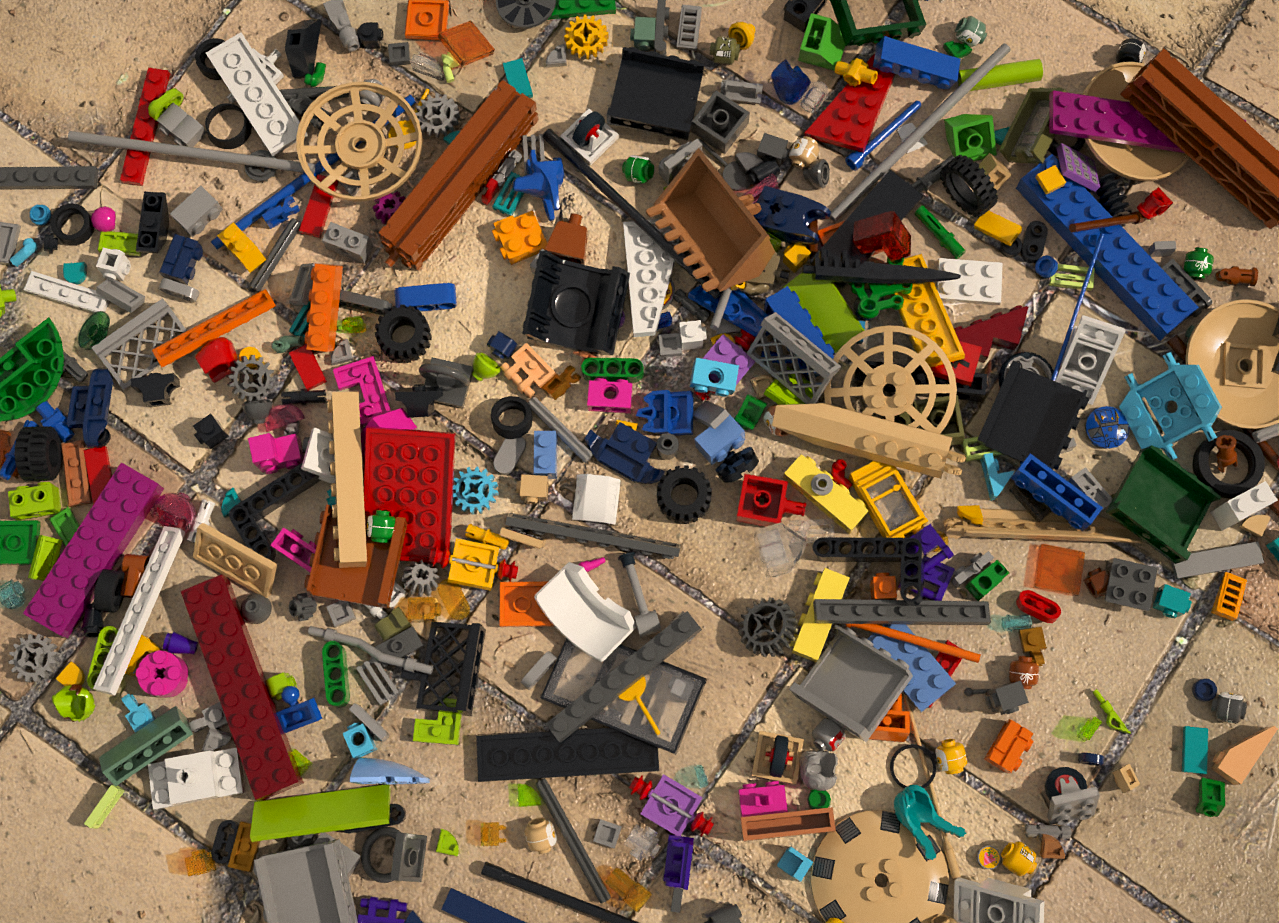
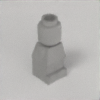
(340, 22)

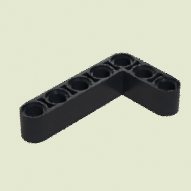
(271, 503)
(878, 555)

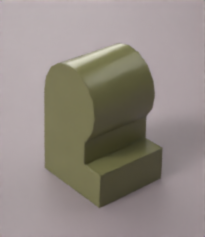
(392, 624)

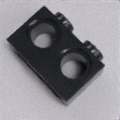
(807, 7)

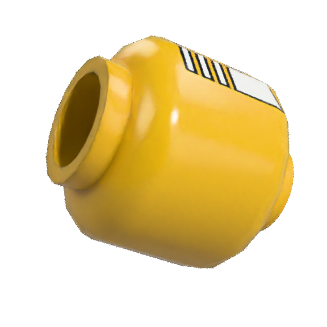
(1019, 858)

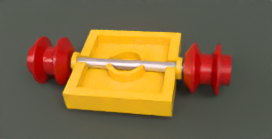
(473, 564)

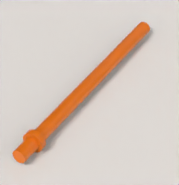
(916, 640)

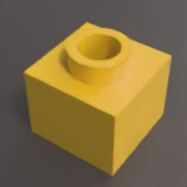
(796, 256)

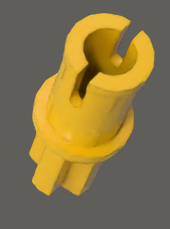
(486, 537)

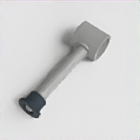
(647, 621)

